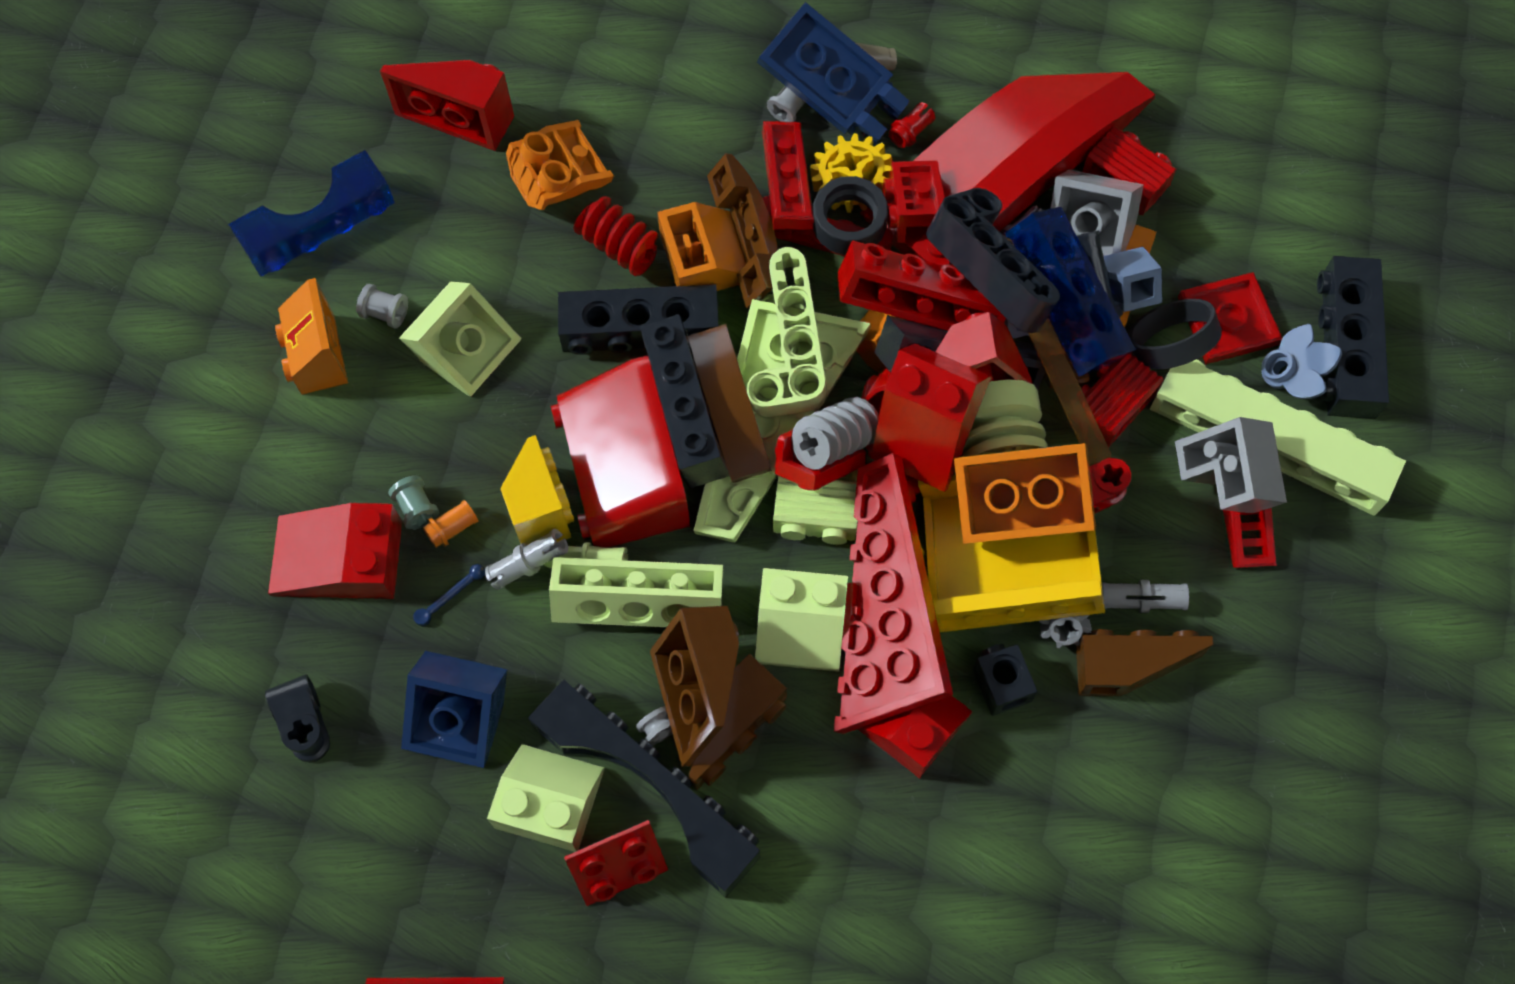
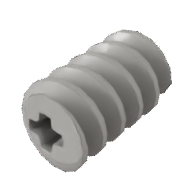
(834, 432)

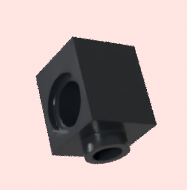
(1004, 696)

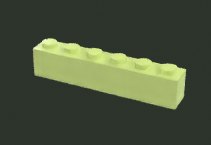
(1306, 447)

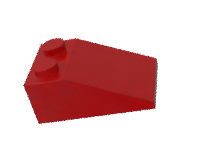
(452, 98)
(928, 413)
(337, 552)

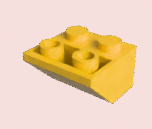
(536, 495)

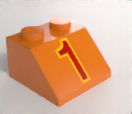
(310, 340)

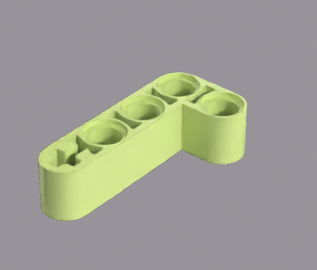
(792, 331)

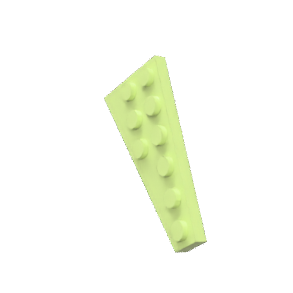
(729, 505)

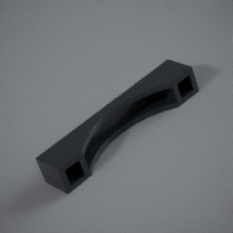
(580, 729)

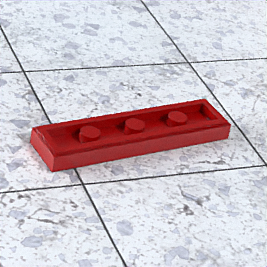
(787, 176)

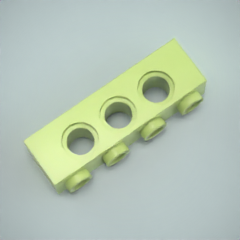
(629, 590)

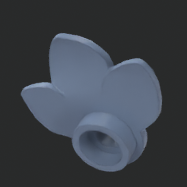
(1305, 361)

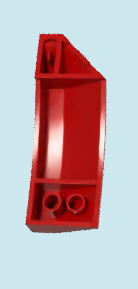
(1025, 140)

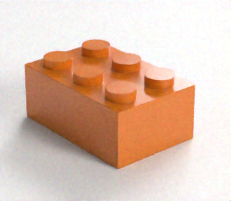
(1025, 493)

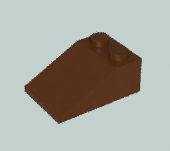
(695, 675)

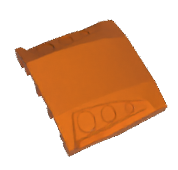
(555, 165)

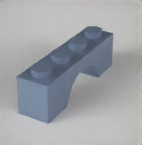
(1133, 281)

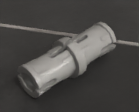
(526, 559)
(1173, 596)

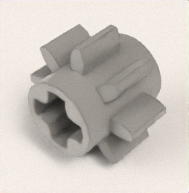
(1065, 630)

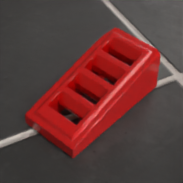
(1236, 543)

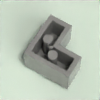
(1239, 460)

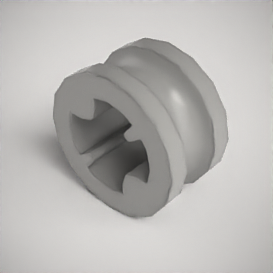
(656, 726)

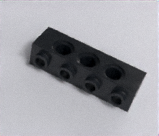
(1362, 284)
(621, 307)
(684, 402)

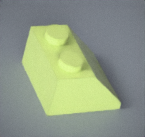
(461, 337)
(801, 619)
(545, 797)

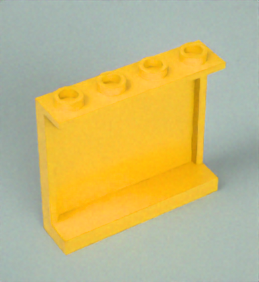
(1005, 578)

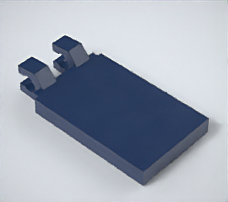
(832, 74)

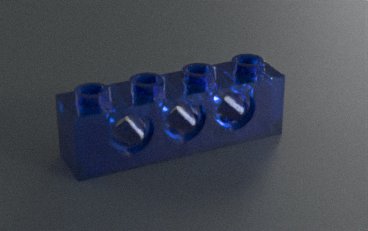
(1084, 312)

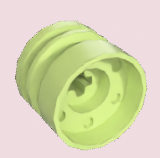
(1007, 420)

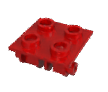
(616, 863)

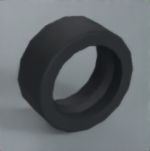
(849, 189)

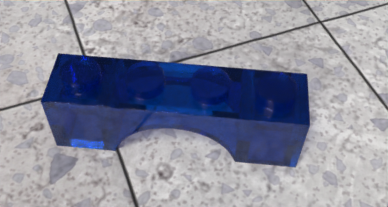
(277, 238)

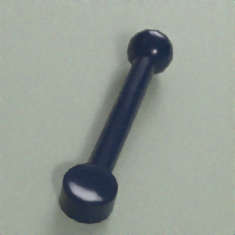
(423, 616)

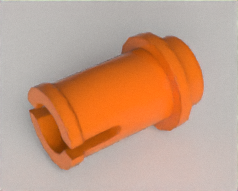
(450, 524)

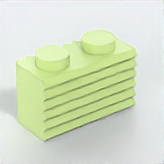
(815, 513)

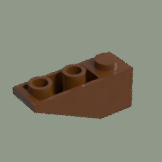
(1125, 662)
(752, 700)

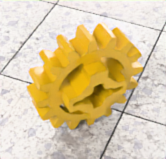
(851, 159)

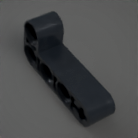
(989, 261)

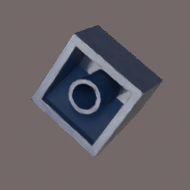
(453, 708)

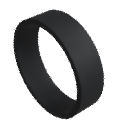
(1182, 351)

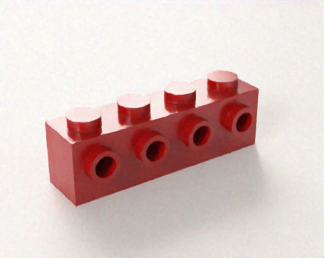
(909, 287)

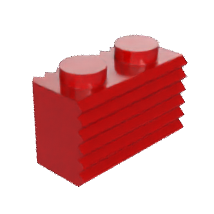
(1126, 159)
(1121, 395)

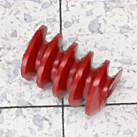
(616, 235)

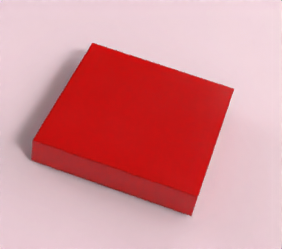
(1242, 315)

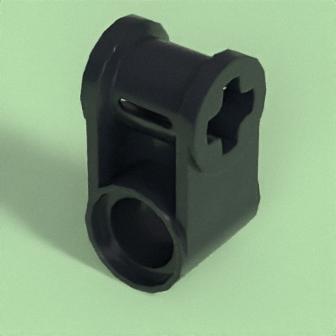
(297, 712)

